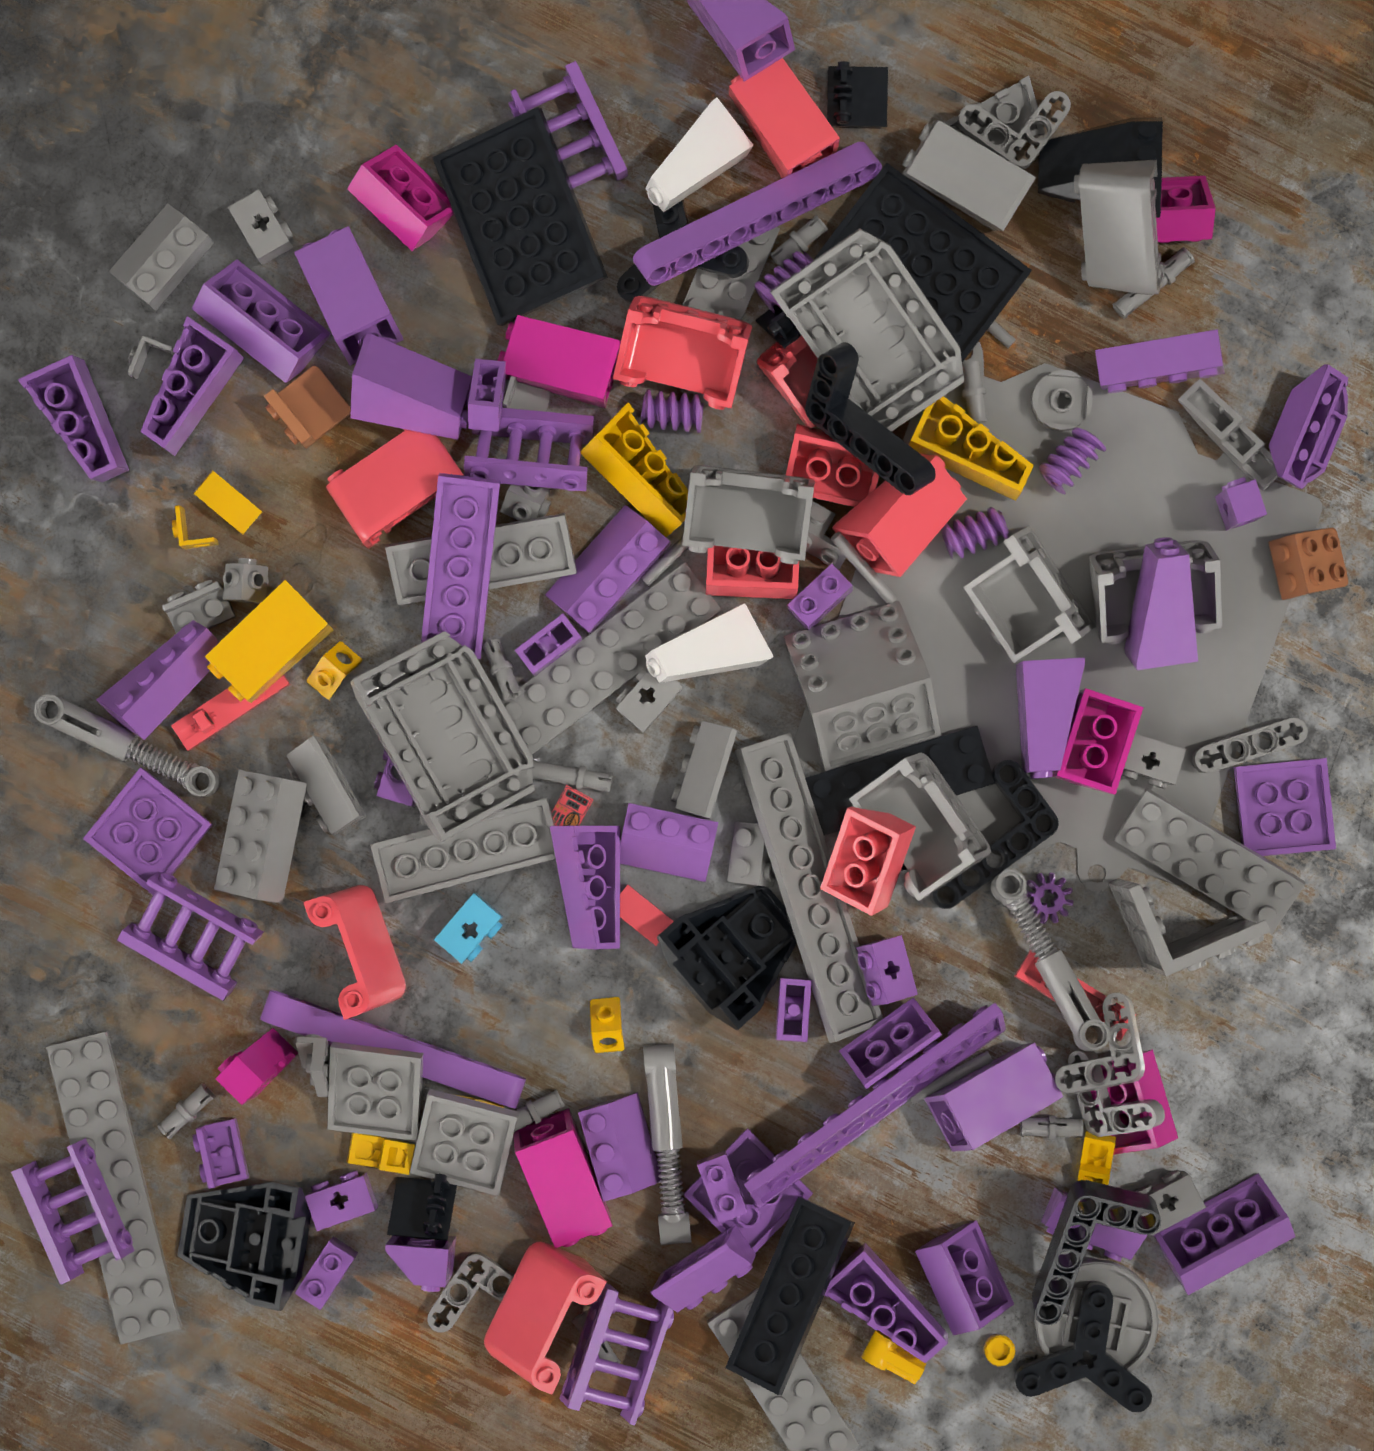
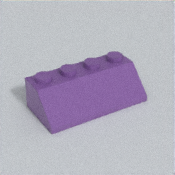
(260, 320)
(608, 569)
(1225, 1234)

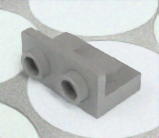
(203, 606)
(315, 1057)

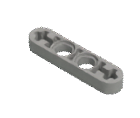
(1249, 745)

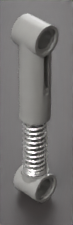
(123, 744)
(1052, 964)
(667, 1140)

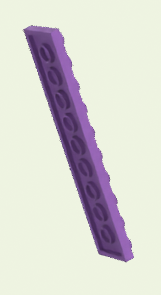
(878, 1104)

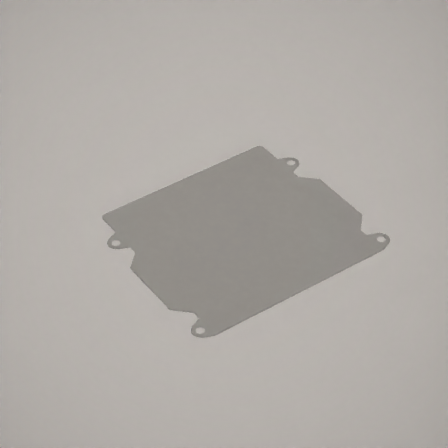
(1137, 491)

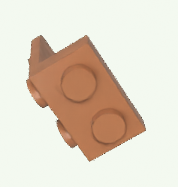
(308, 407)
(1308, 563)

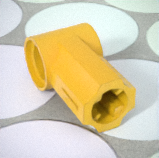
(888, 1355)

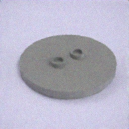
(1132, 1318)

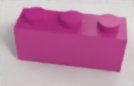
(402, 196)
(1185, 210)
(1099, 741)
(1148, 1087)

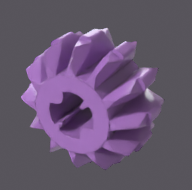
(1056, 903)

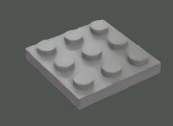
(375, 1091)
(464, 1141)

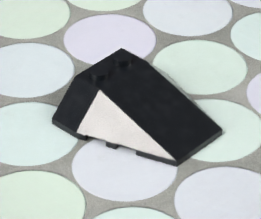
(1114, 142)
(731, 952)
(249, 1239)

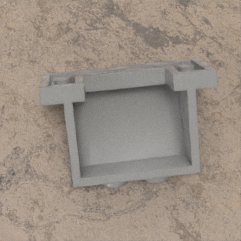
(1027, 599)

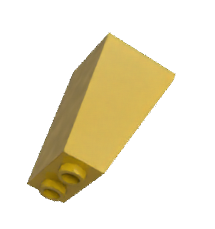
(267, 643)

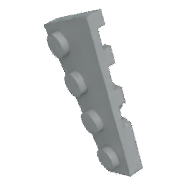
(1012, 107)

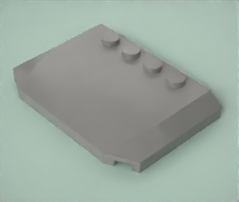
(871, 301)
(446, 734)

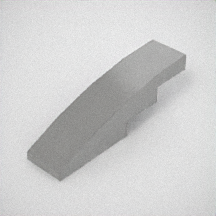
(1229, 433)

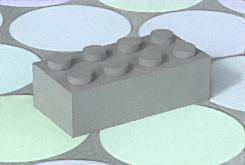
(260, 836)

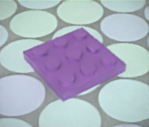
(1285, 807)
(147, 829)
(759, 1224)

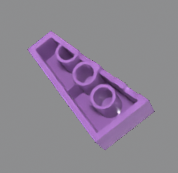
(1160, 361)
(189, 385)
(77, 415)
(160, 681)
(590, 883)
(878, 1297)

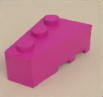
(253, 1069)

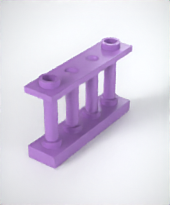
(586, 109)
(541, 426)
(166, 952)
(48, 1223)
(587, 1359)

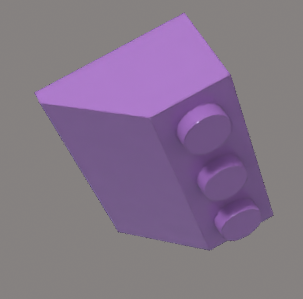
(667, 842)
(890, 1043)
(619, 1146)
(1114, 1241)
(424, 1260)
(704, 1271)
(965, 1278)

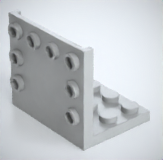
(864, 685)
(1187, 951)

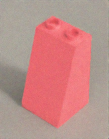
(784, 118)
(897, 527)

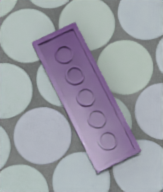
(461, 559)

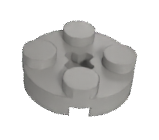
(1049, 388)

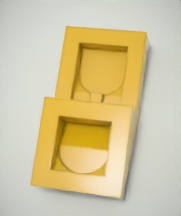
(227, 502)
(381, 1153)
(1096, 1158)

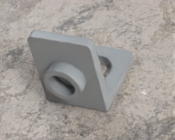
(139, 354)
(525, 396)

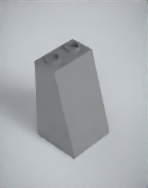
(967, 175)

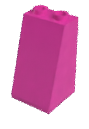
(561, 360)
(561, 1179)

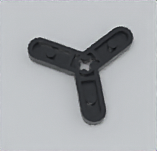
(729, 264)
(1091, 1336)

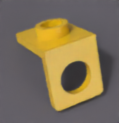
(180, 531)
(331, 672)
(606, 1023)

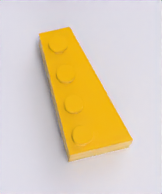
(970, 449)
(638, 471)

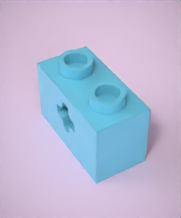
(453, 937)

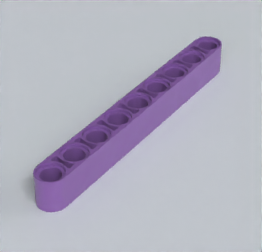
(756, 213)
(438, 1063)

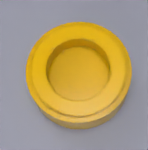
(999, 1349)

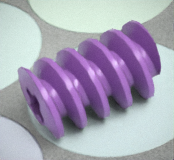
(781, 275)
(672, 411)
(1069, 458)
(974, 532)

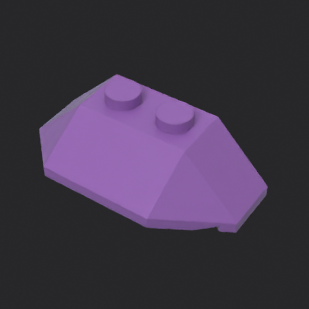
(1310, 426)

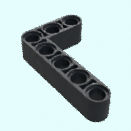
(857, 430)
(1003, 843)
(1077, 1239)

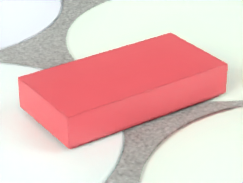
(642, 914)

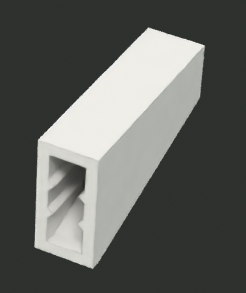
(701, 155)
(715, 647)

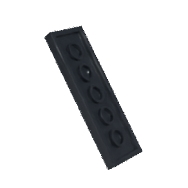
(957, 757)
(790, 1295)

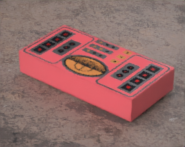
(571, 808)

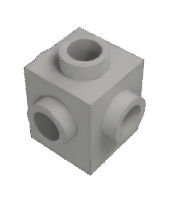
(526, 502)
(245, 581)

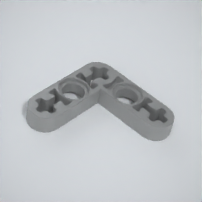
(1012, 139)
(1119, 1053)
(1110, 1113)
(484, 1281)

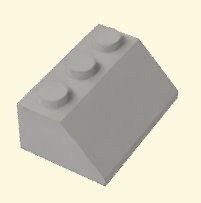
(161, 256)
(704, 769)
(325, 786)

